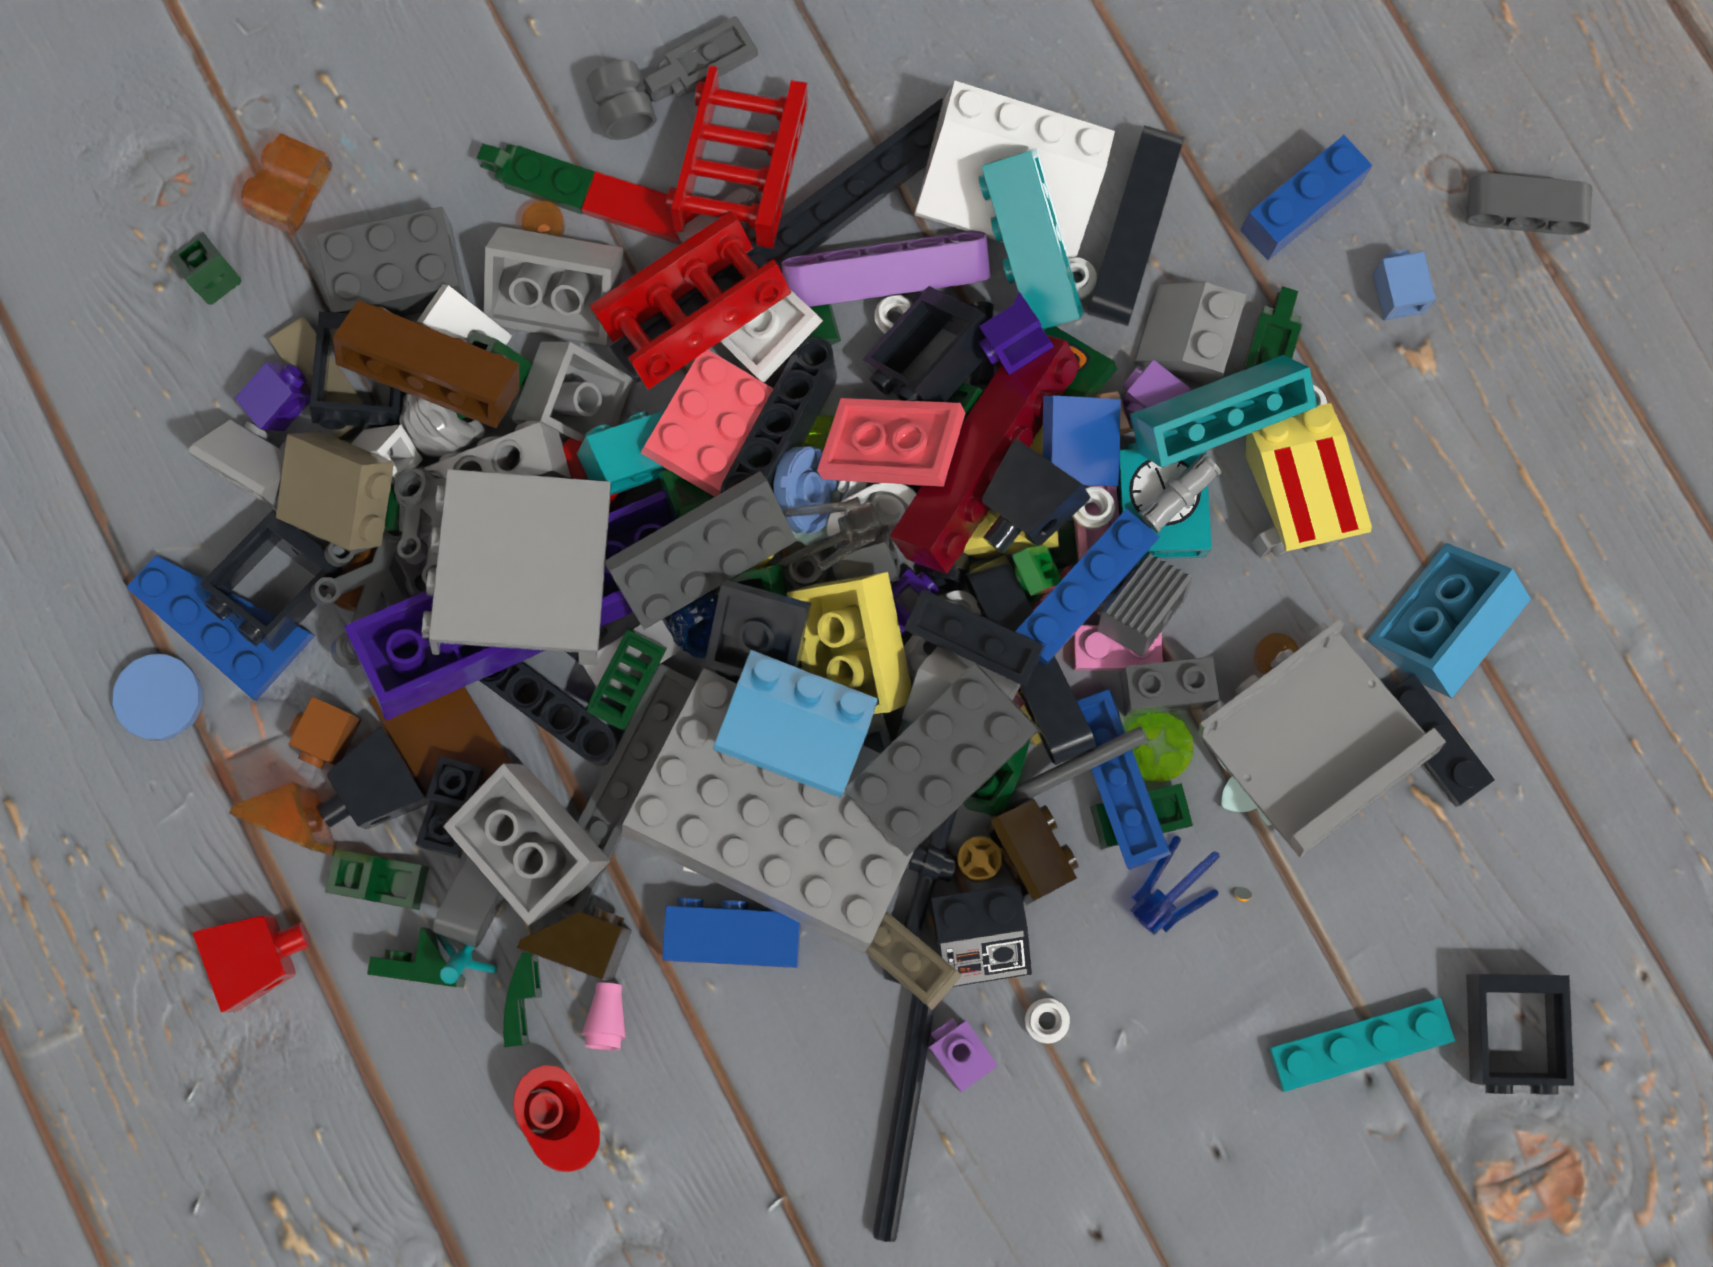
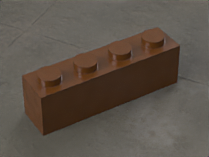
(426, 363)

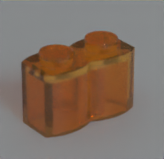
(286, 183)

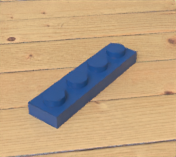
(1088, 584)
(1123, 788)

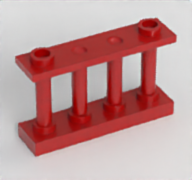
(770, 180)
(675, 275)

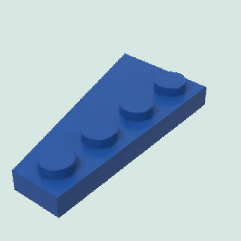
(180, 603)

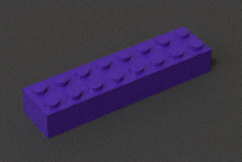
(402, 664)

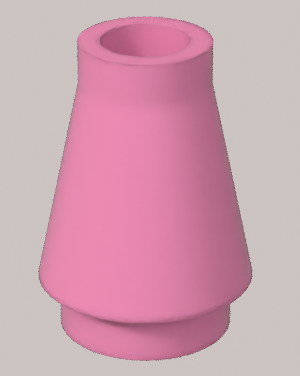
(605, 1019)

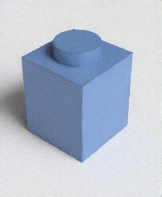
(1403, 284)

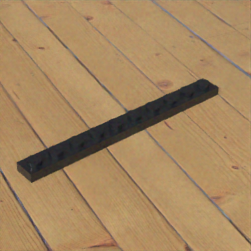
(819, 215)

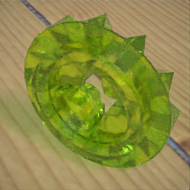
(1176, 735)

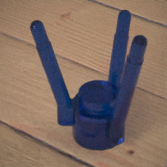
(1155, 909)

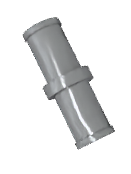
(1180, 492)

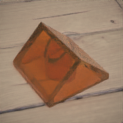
(291, 814)

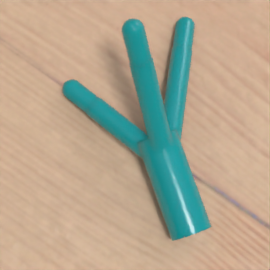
(460, 960)

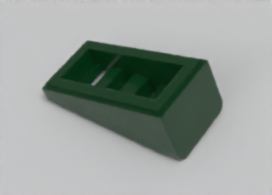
(606, 710)

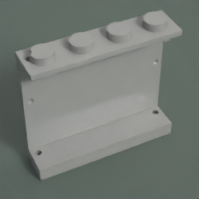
(518, 563)
(1316, 738)

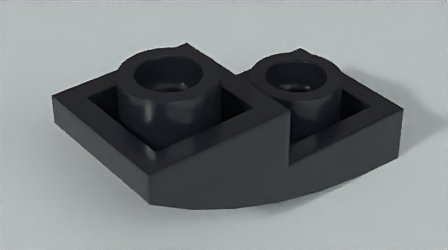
(449, 790)

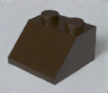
(1032, 850)
(582, 942)

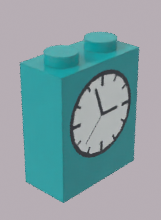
(1141, 482)

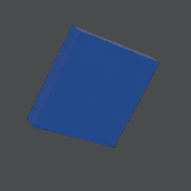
(1083, 437)

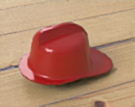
(556, 1119)

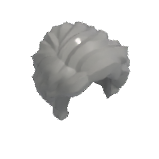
(437, 429)

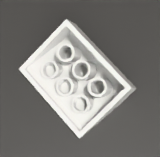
(987, 127)

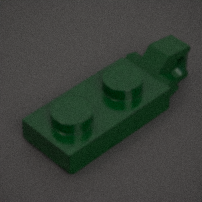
(538, 175)
(1275, 330)

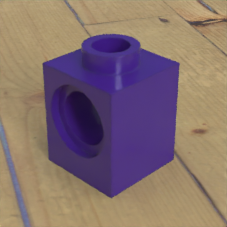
(275, 396)

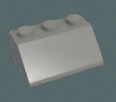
(548, 283)
(526, 842)

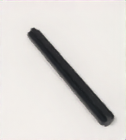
(903, 1121)

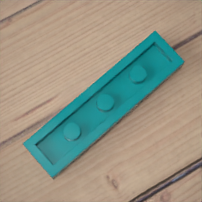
(1361, 1044)

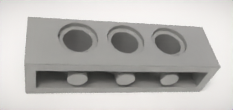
(539, 453)

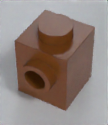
(322, 733)

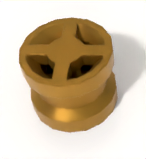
(984, 854)

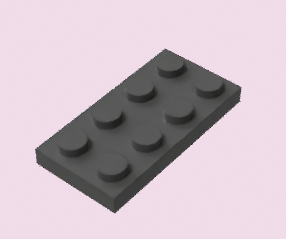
(701, 550)
(941, 759)

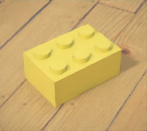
(856, 638)

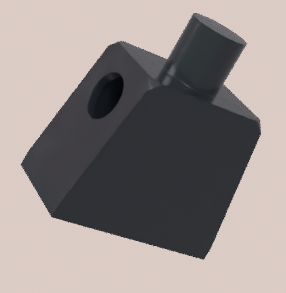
(1030, 498)
(372, 784)

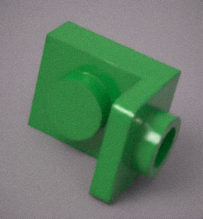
(1035, 571)

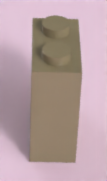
(334, 490)

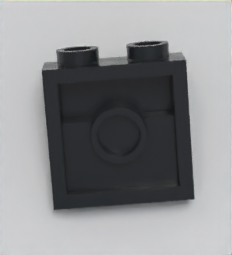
(757, 622)

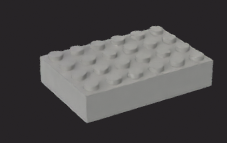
(764, 832)

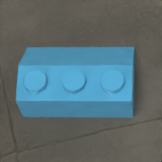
(1450, 618)
(795, 724)

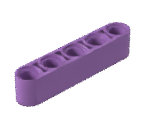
(888, 268)

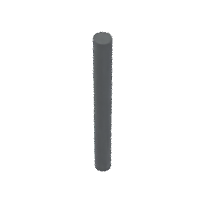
(1077, 765)

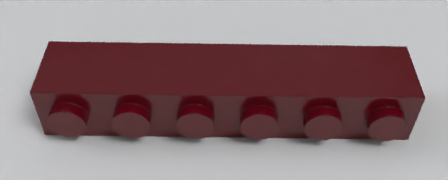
(1010, 408)

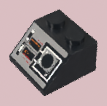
(983, 934)

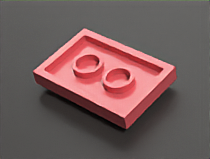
(707, 422)
(891, 441)

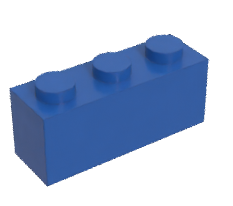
(1306, 197)
(730, 935)

